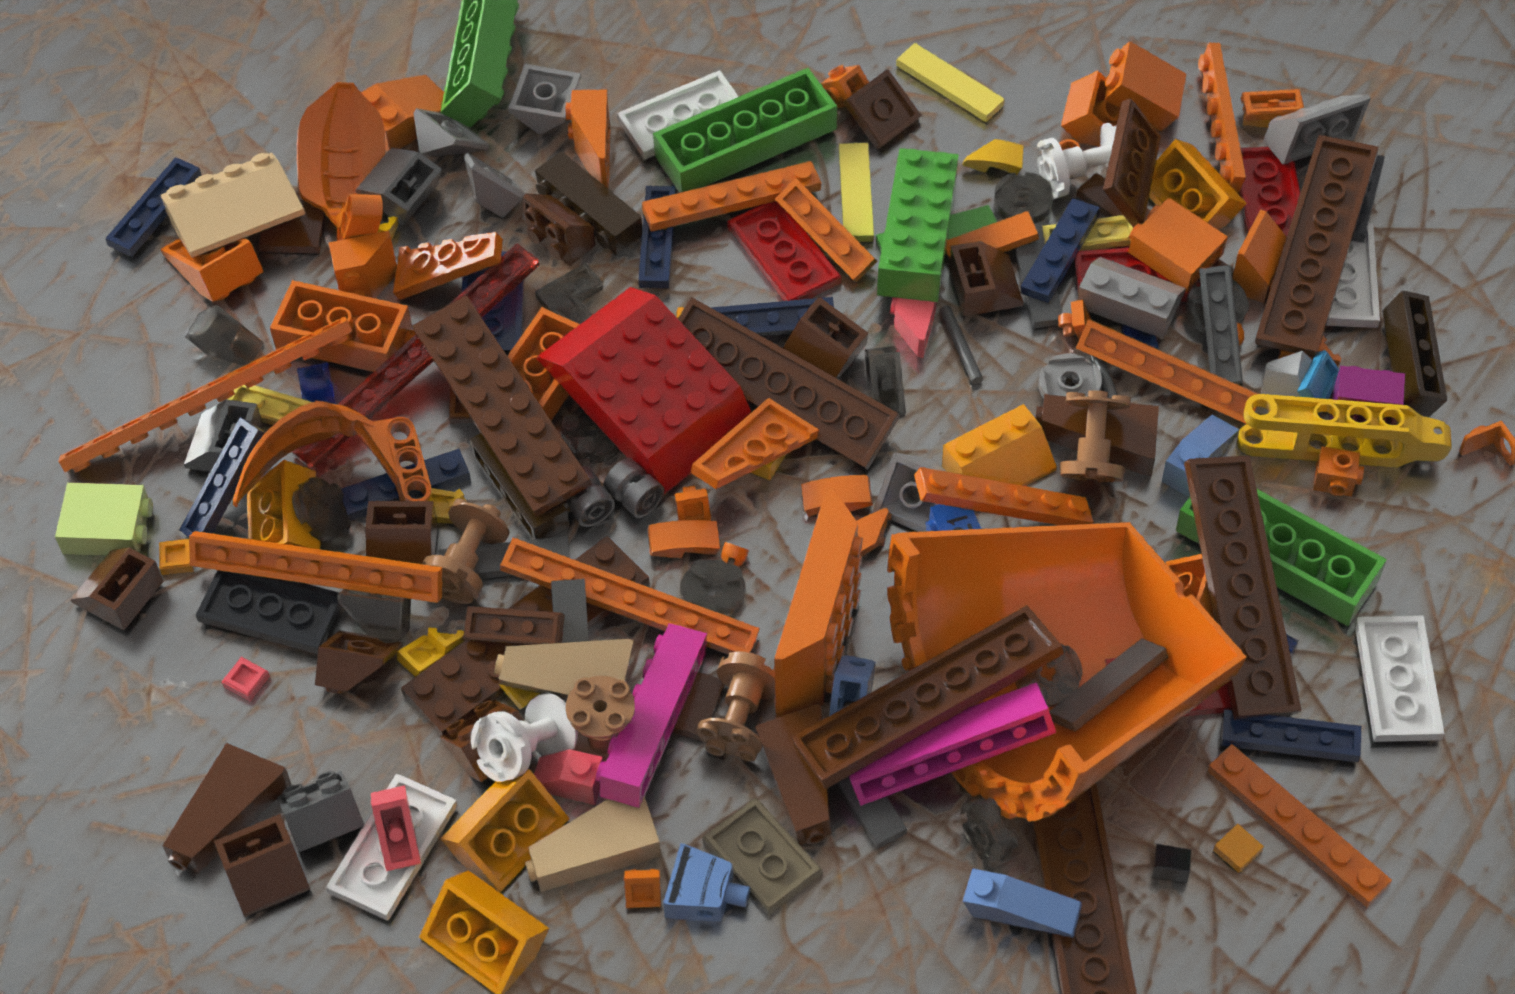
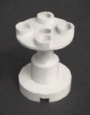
(1062, 165)
(508, 744)

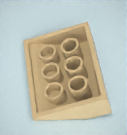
(231, 204)

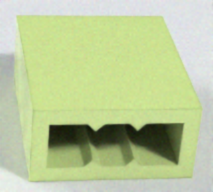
(103, 518)

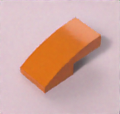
(852, 489)
(677, 537)

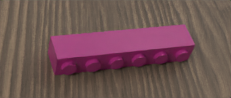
(657, 708)
(957, 743)

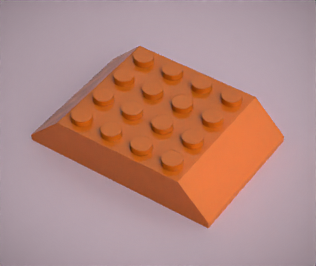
(819, 610)

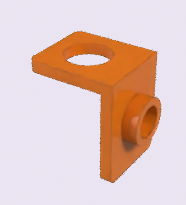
(1491, 434)

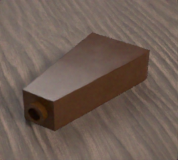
(1130, 431)
(797, 785)
(226, 801)

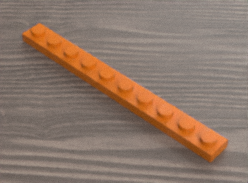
(195, 401)

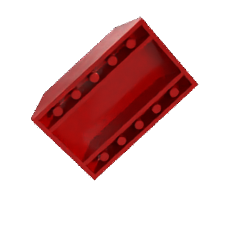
(647, 384)

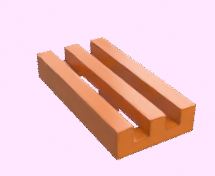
(1274, 107)

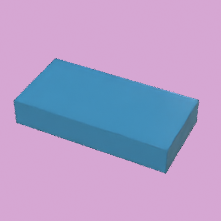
(1319, 378)

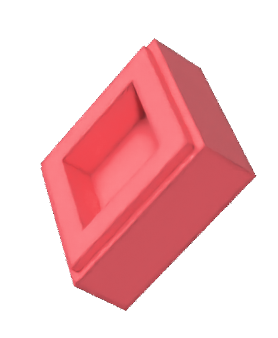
(245, 679)

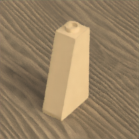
(559, 665)
(594, 844)

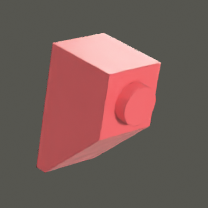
(914, 322)
(570, 775)
(395, 828)

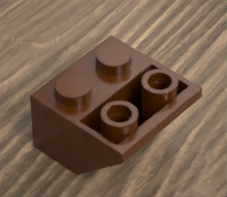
(557, 228)
(983, 278)
(827, 339)
(401, 530)
(119, 586)
(459, 736)
(262, 865)

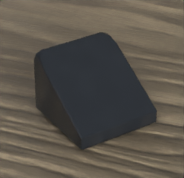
(1172, 863)

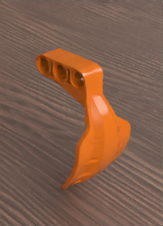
(336, 150)
(321, 421)

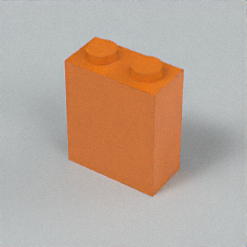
(1147, 81)
(1176, 243)

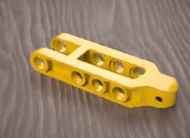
(1296, 422)

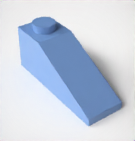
(1205, 441)
(1020, 903)

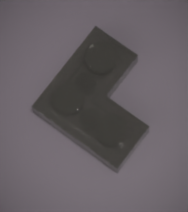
(567, 292)

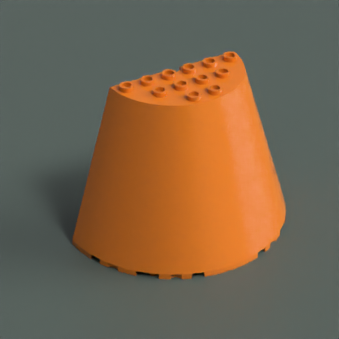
(1095, 593)

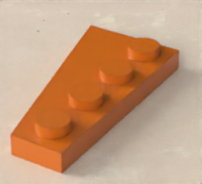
(435, 265)
(754, 442)

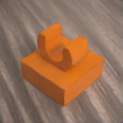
(1074, 322)
(692, 504)
(642, 888)

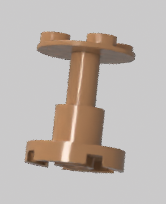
(1094, 449)
(478, 524)
(747, 684)
(599, 710)

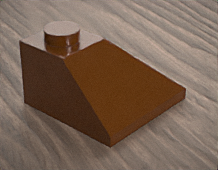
(349, 659)

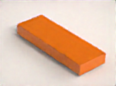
(1001, 235)

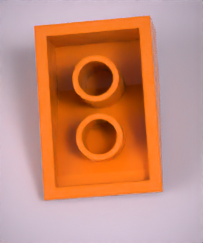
(397, 103)
(591, 131)
(218, 270)

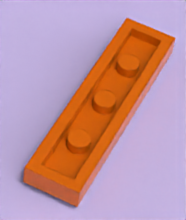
(826, 230)

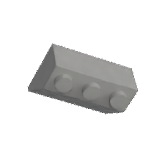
(1296, 133)
(1130, 296)

